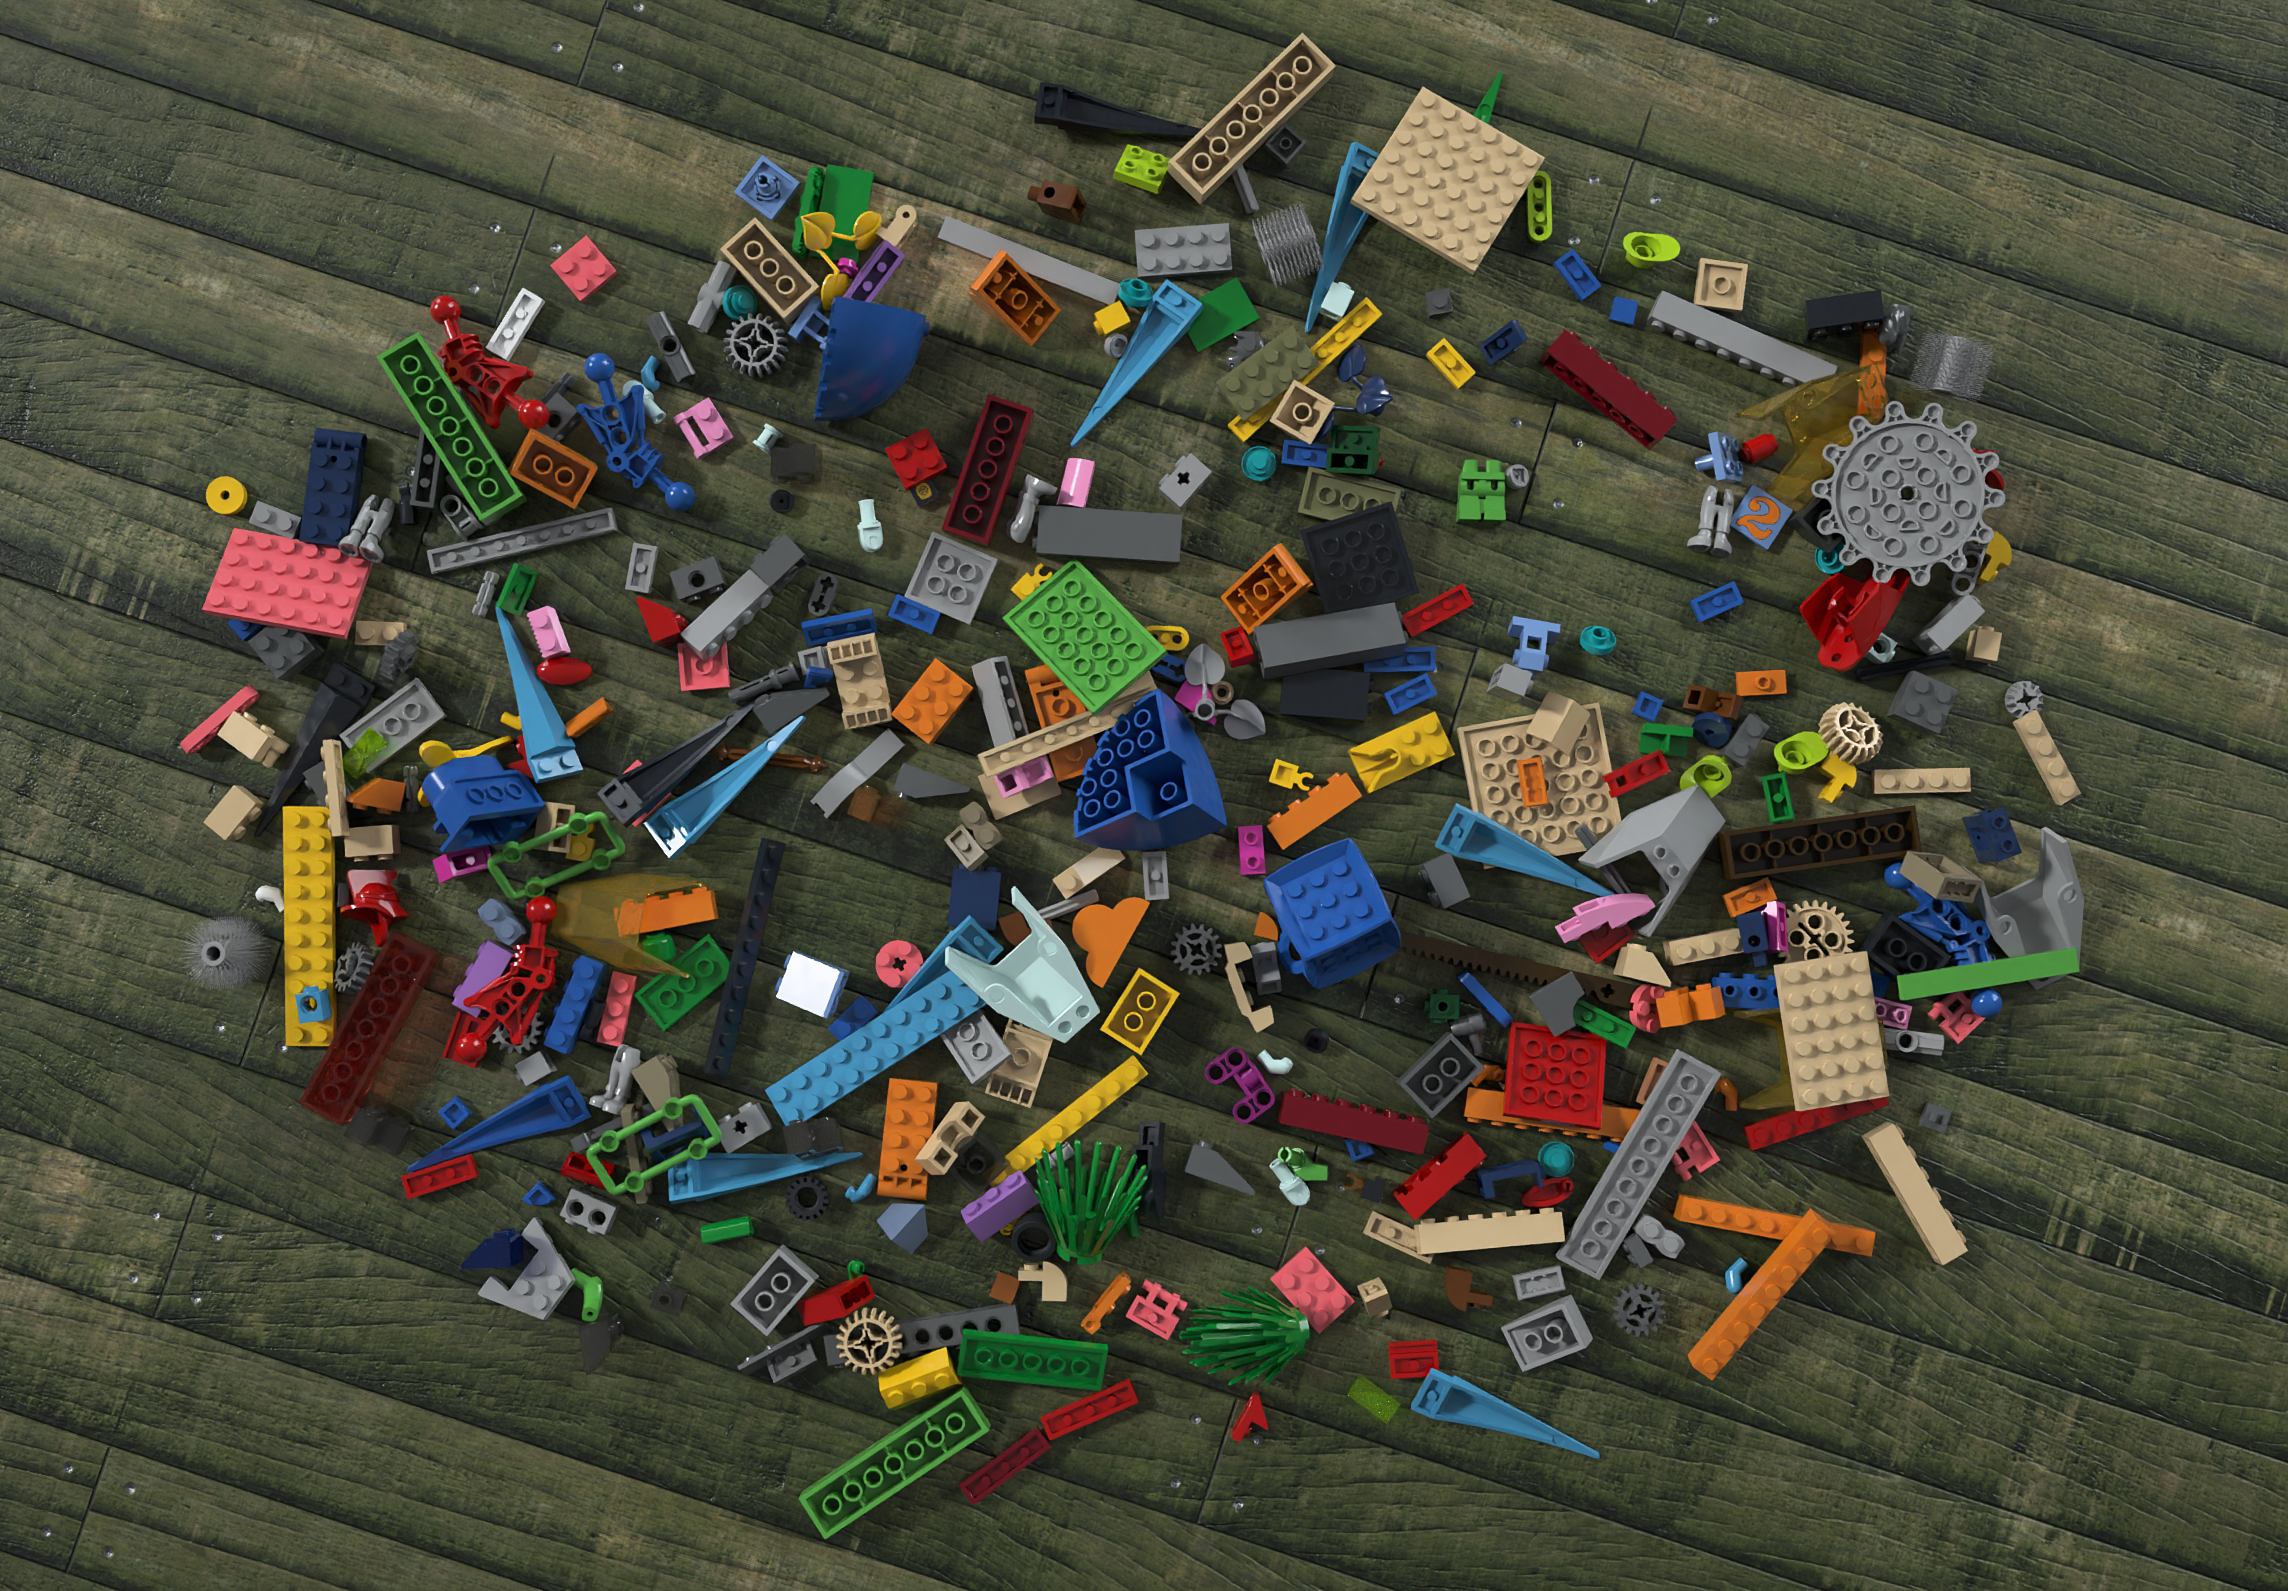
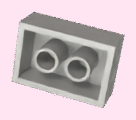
(774, 1290)

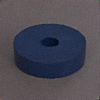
(1711, 729)

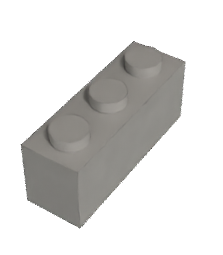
(1510, 683)

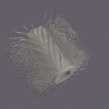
(1287, 244)
(1951, 366)
(225, 952)

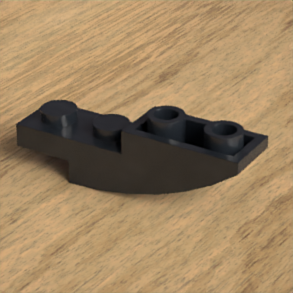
(1150, 1153)

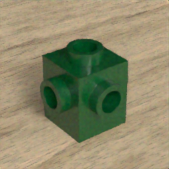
(1450, 1006)

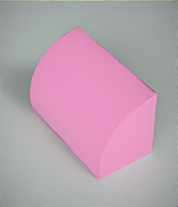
(1076, 483)

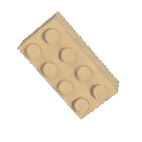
(771, 270)

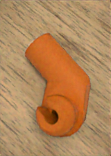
(1490, 1072)
(1730, 1093)

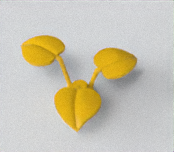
(818, 236)

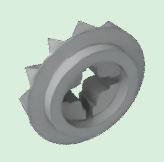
(2016, 692)

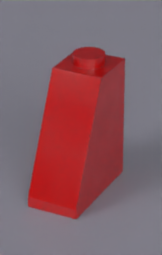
(835, 1301)

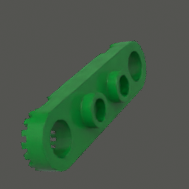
(809, 204)

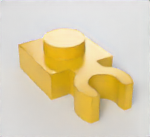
(1029, 584)
(1286, 774)
(582, 846)

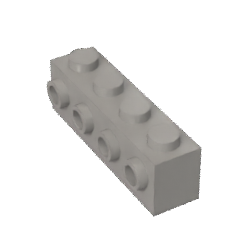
(727, 615)
(1000, 700)

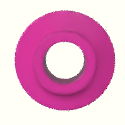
(847, 267)

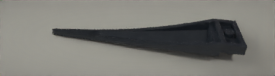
(1081, 112)
(333, 710)
(649, 783)

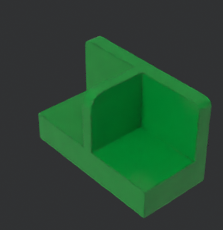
(1668, 738)

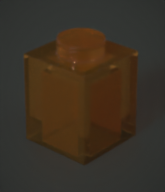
(865, 803)

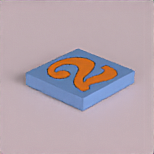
(1759, 517)

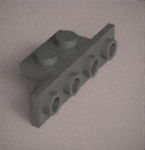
(788, 1356)

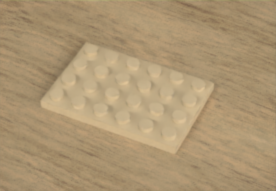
(1831, 1031)

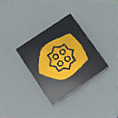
(925, 493)

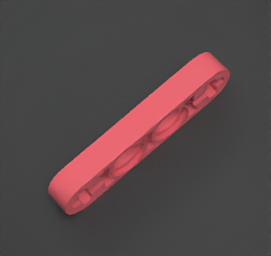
(210, 727)

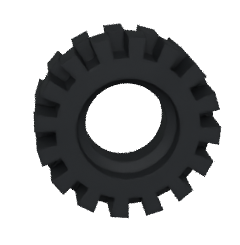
(818, 1187)

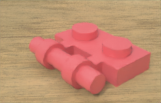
(1959, 1022)
(1697, 1149)
(1152, 1316)

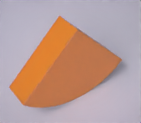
(1266, 927)

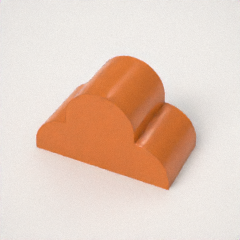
(1013, 298)
(1267, 588)
(1106, 933)

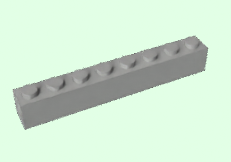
(1736, 342)

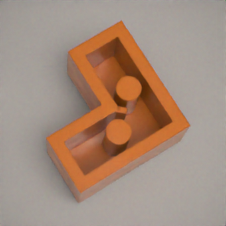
(1686, 1005)

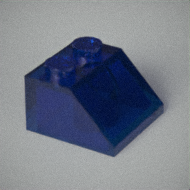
(497, 1251)

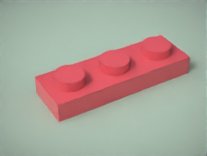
(617, 1009)

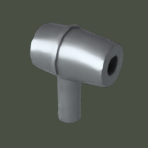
(1469, 1025)

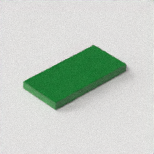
(845, 197)
(672, 997)

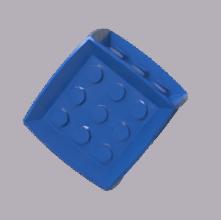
(1331, 914)

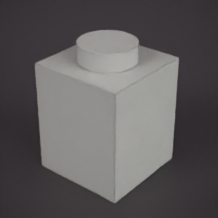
(535, 1068)

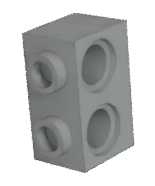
(591, 1204)

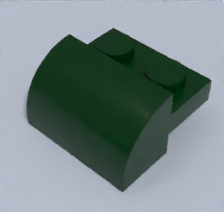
(1353, 450)

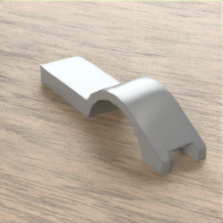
(858, 772)

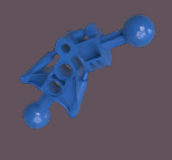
(636, 466)
(1937, 926)

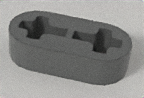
(818, 591)

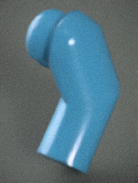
(648, 376)
(864, 1189)
(1733, 1276)

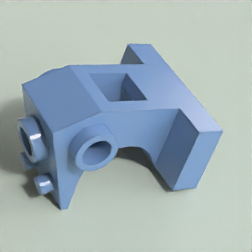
(810, 323)
(1529, 629)

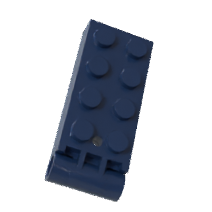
(333, 486)

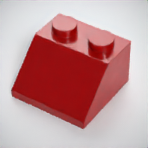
(662, 623)

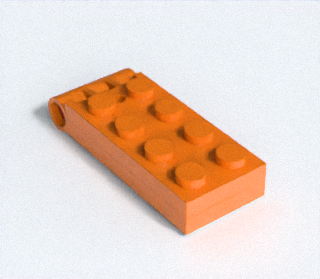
(1071, 759)
(906, 1131)

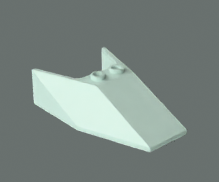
(1034, 982)

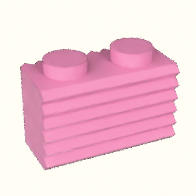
(549, 632)

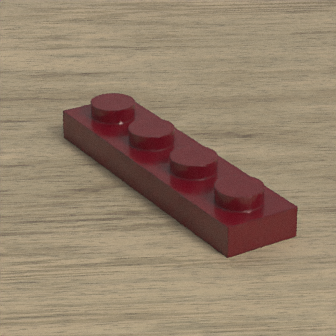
(1005, 1465)

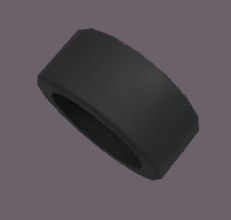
(1030, 1253)

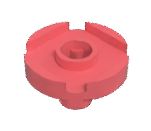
(886, 959)
(1646, 1016)

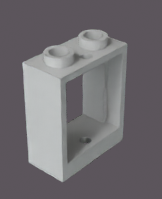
(1948, 624)

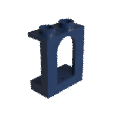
(1995, 835)
(655, 1145)
(1486, 1175)

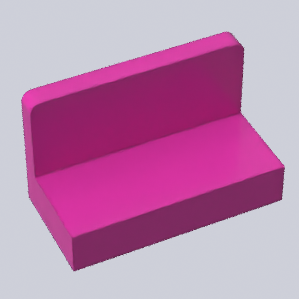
(1776, 925)

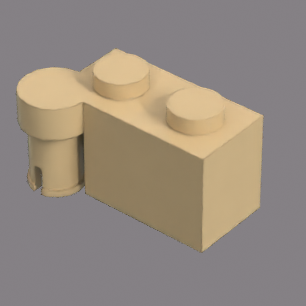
(252, 739)

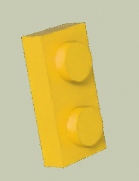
(1450, 363)

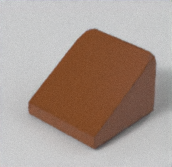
(1004, 1287)

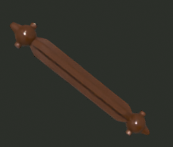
(776, 760)

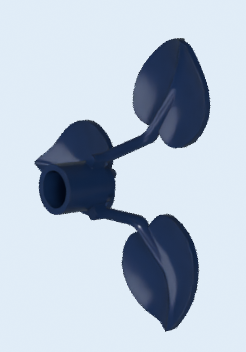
(1374, 391)

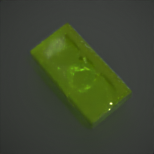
(1373, 1398)

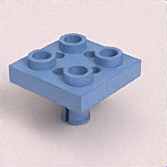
(764, 174)
(1723, 458)

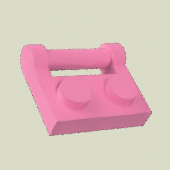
(710, 424)

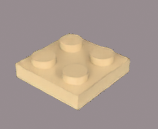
(1720, 285)

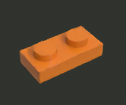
(1749, 897)

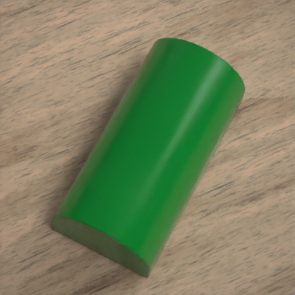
(1777, 797)
(727, 1230)

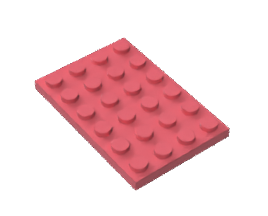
(288, 584)

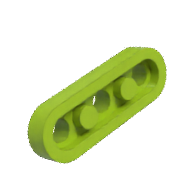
(1540, 197)

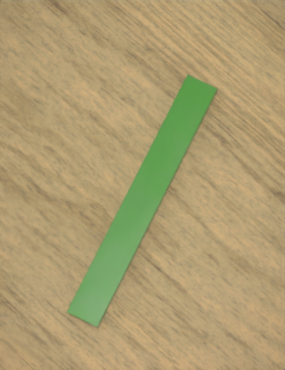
(1987, 973)

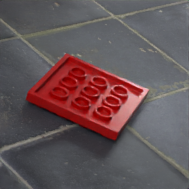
(1554, 1076)

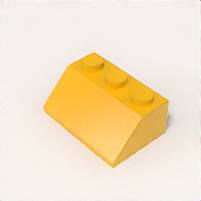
(918, 1379)

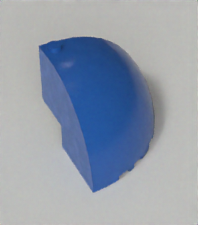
(866, 357)
(1148, 782)

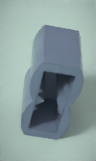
(500, 916)

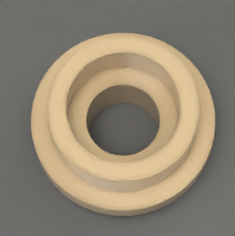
(1229, 692)

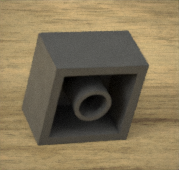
(780, 563)
(285, 650)
(1922, 703)
(1443, 881)

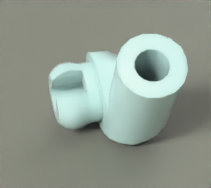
(1274, 1066)

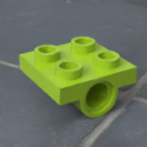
(1142, 169)

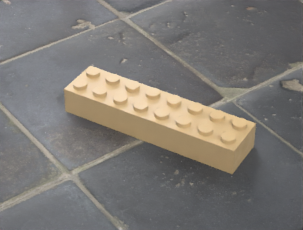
(1251, 118)

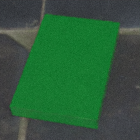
(1224, 312)

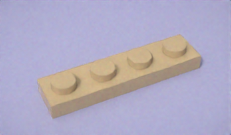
(2046, 757)
(334, 779)
(1921, 780)

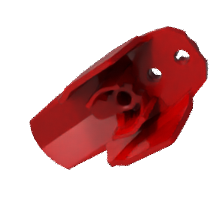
(1851, 615)

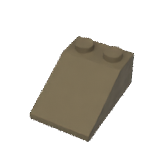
(659, 1083)

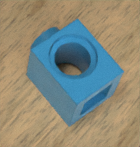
(306, 1012)

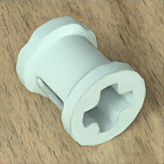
(767, 438)

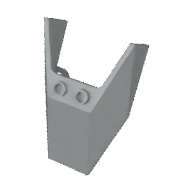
(1672, 837)
(2041, 911)

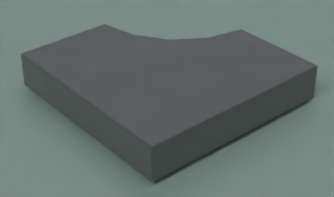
(1557, 1002)

